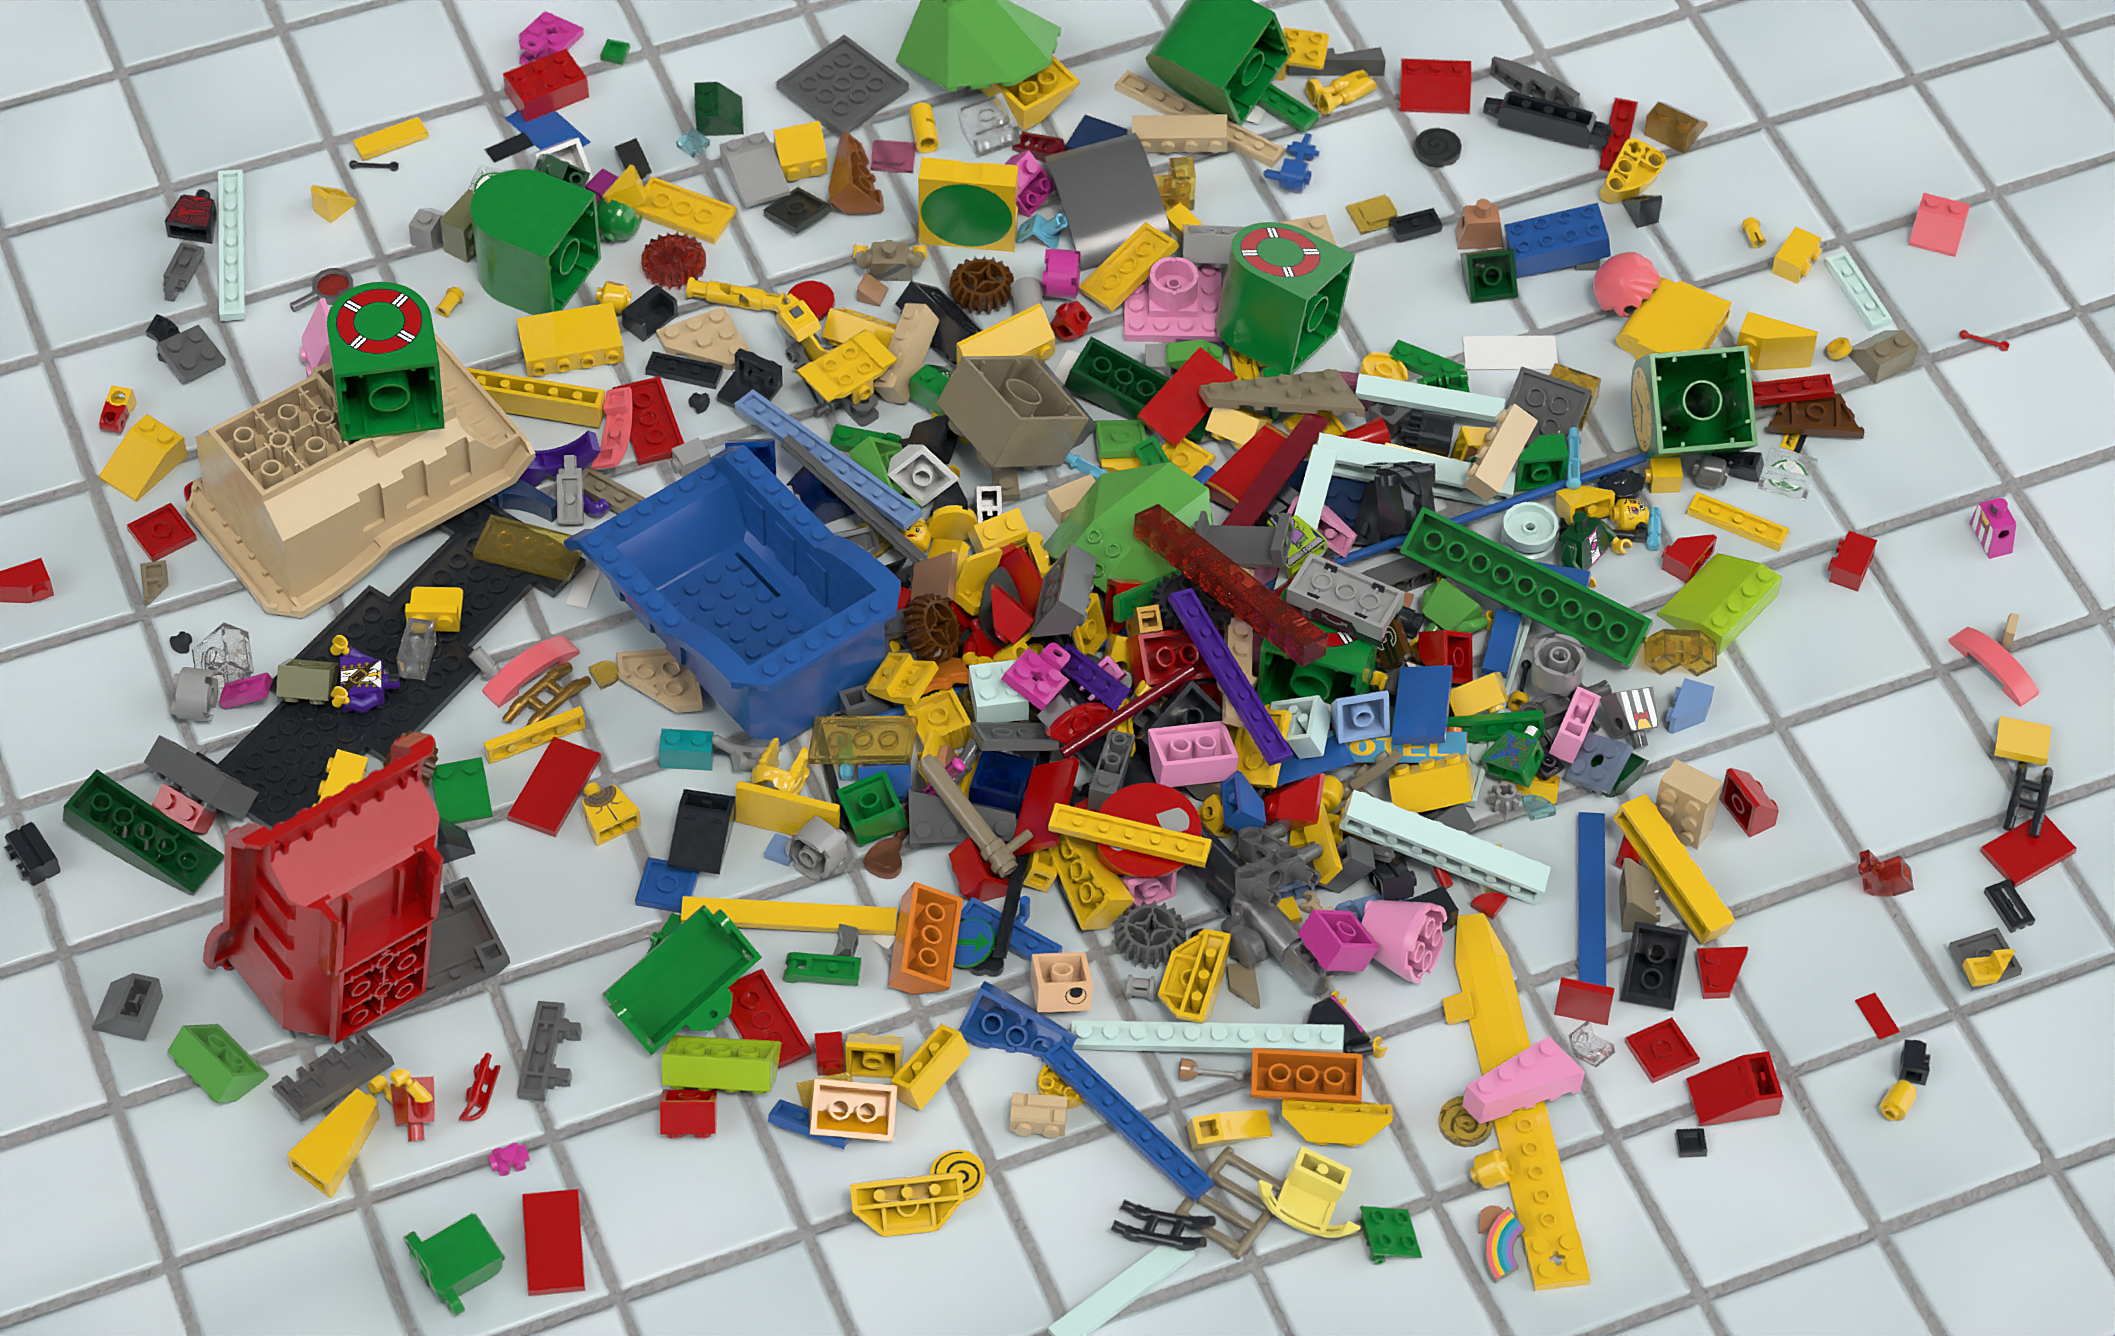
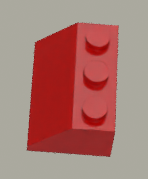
(1435, 86)
(1025, 578)

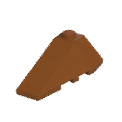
(851, 181)

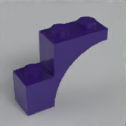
(550, 461)

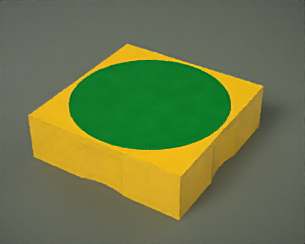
(968, 204)

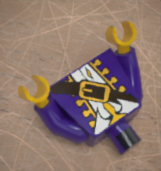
(360, 679)

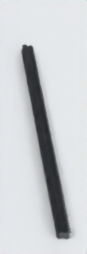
(1014, 891)

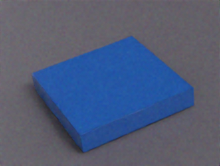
(665, 886)

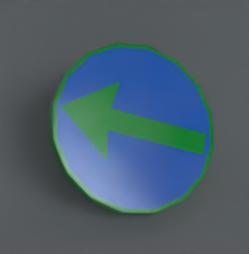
(973, 943)

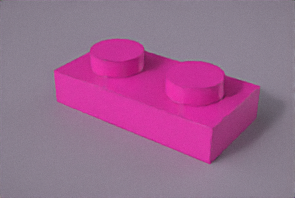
(245, 690)

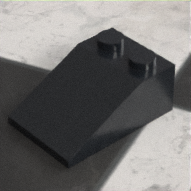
(1654, 965)

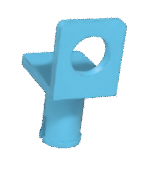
(1045, 230)

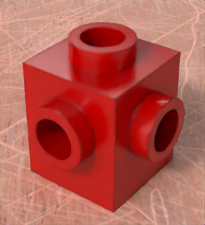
(1070, 321)

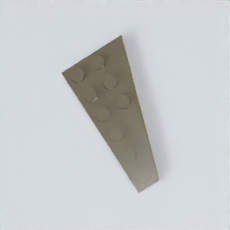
(1289, 393)

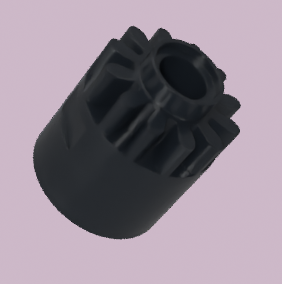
(1428, 432)

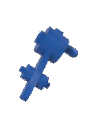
(1296, 172)

